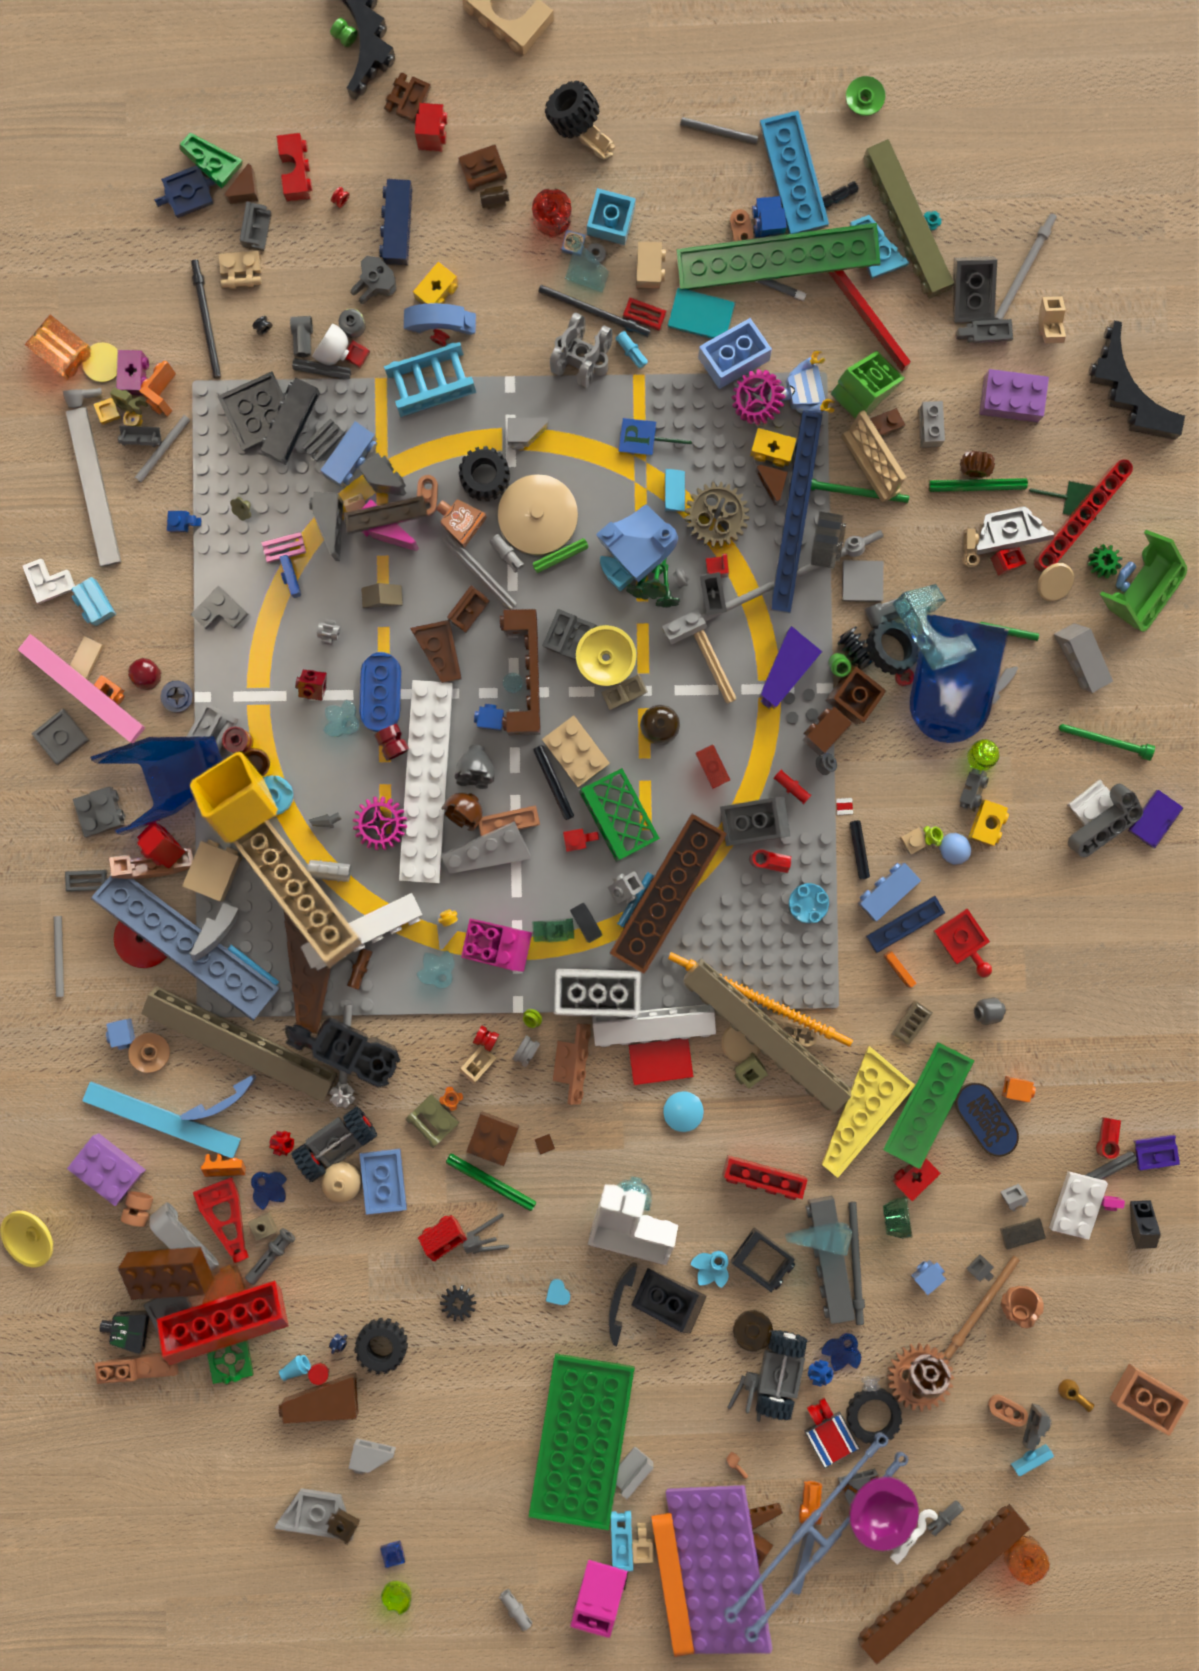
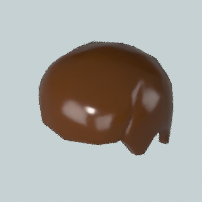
(258, 759)

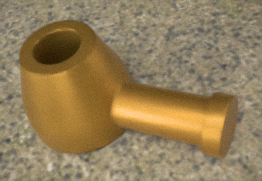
(1069, 1384)

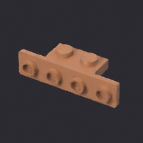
(571, 1063)

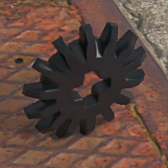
(463, 1296)

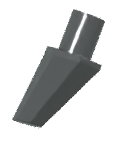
(325, 820)

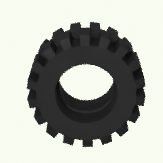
(572, 109)
(482, 457)
(371, 1359)

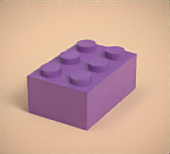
(1014, 395)
(106, 1169)

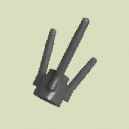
(474, 1242)
(750, 1382)

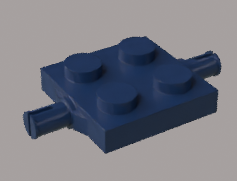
(186, 191)

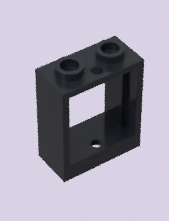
(747, 1246)

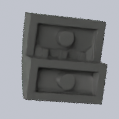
(566, 633)

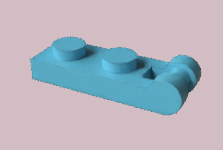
(622, 1541)

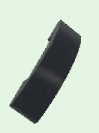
(626, 1278)

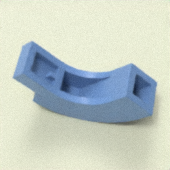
(439, 316)

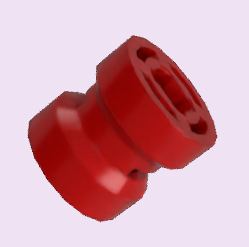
(486, 1038)
(816, 1414)

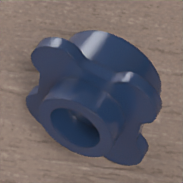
(338, 1343)

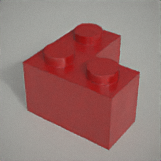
(431, 127)
(159, 845)

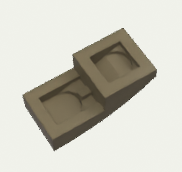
(624, 692)

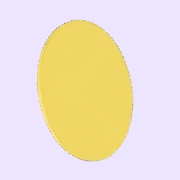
(102, 362)

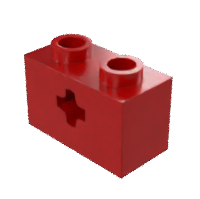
(914, 1187)

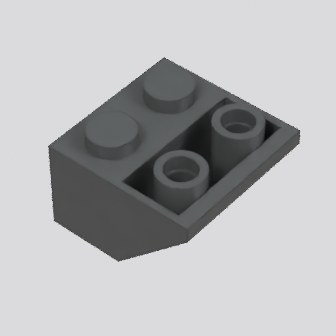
(380, 476)

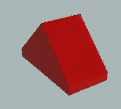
(1008, 560)

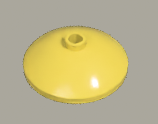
(607, 641)
(26, 1238)

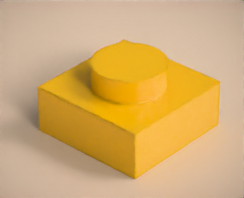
(107, 411)

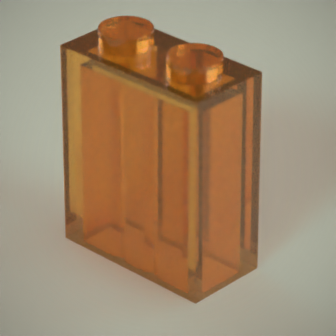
(58, 347)

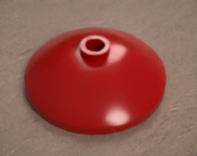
(134, 952)

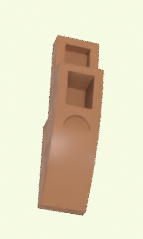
(134, 1368)

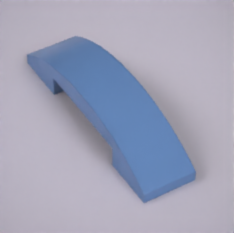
(199, 1111)

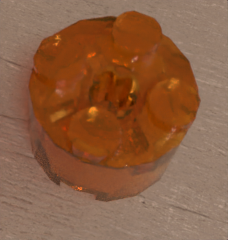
(1034, 1567)

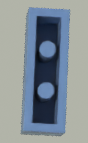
(349, 455)
(888, 891)

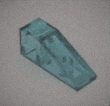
(825, 1237)

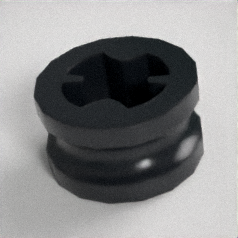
(262, 325)

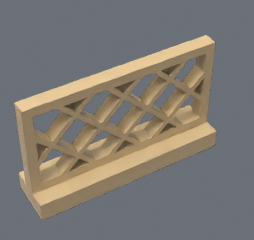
(871, 457)

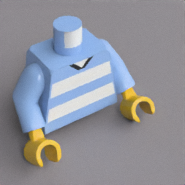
(805, 387)

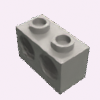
(931, 424)

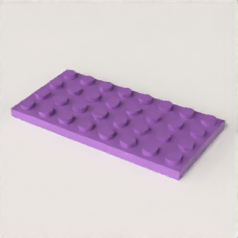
(718, 1567)

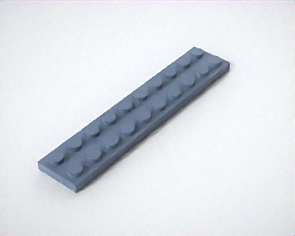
(176, 938)

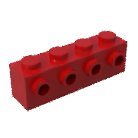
(764, 1177)

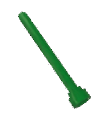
(1145, 751)

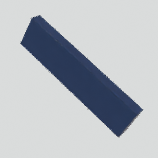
(905, 924)

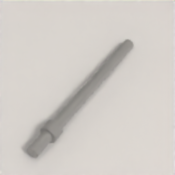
(1043, 235)

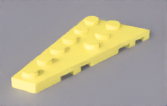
(874, 1097)

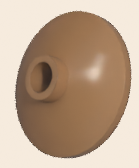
(149, 1062)

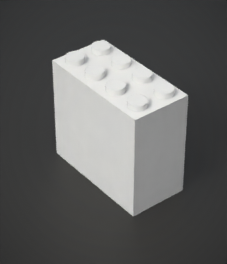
(597, 992)

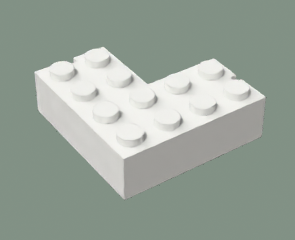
(624, 1230)

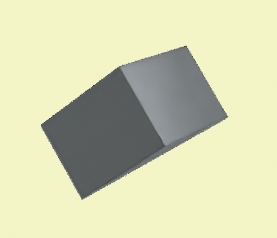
(713, 593)

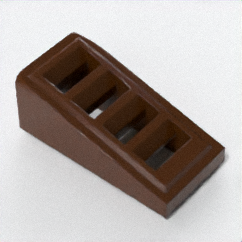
(764, 1514)

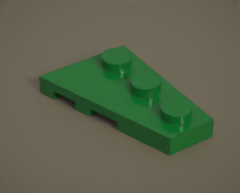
(211, 159)

